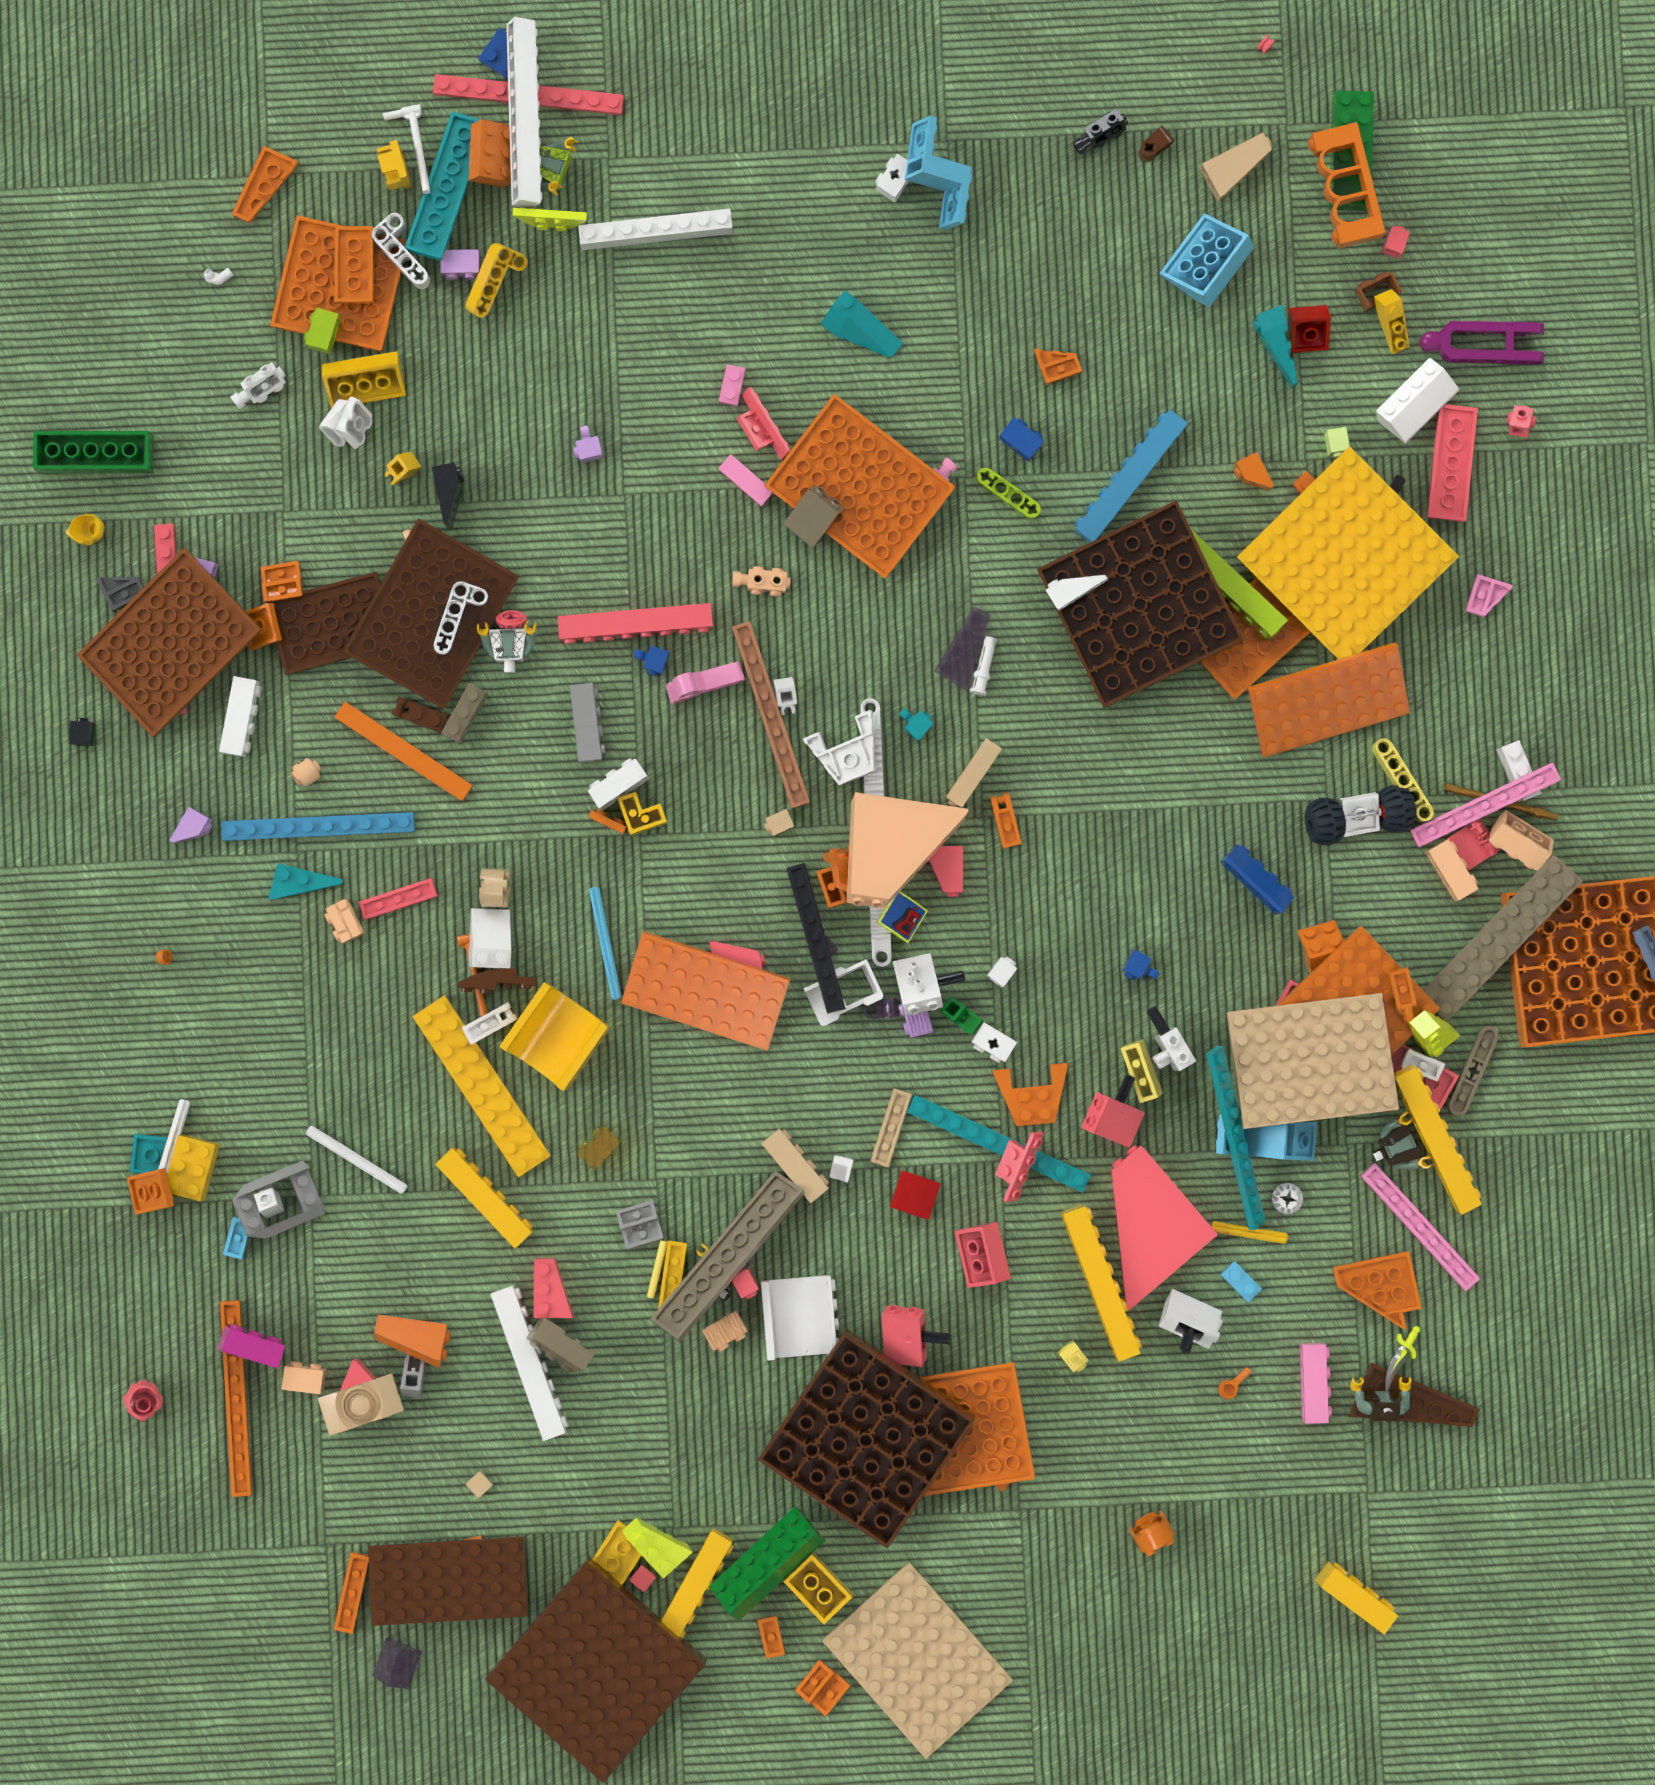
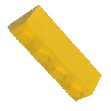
(364, 378)

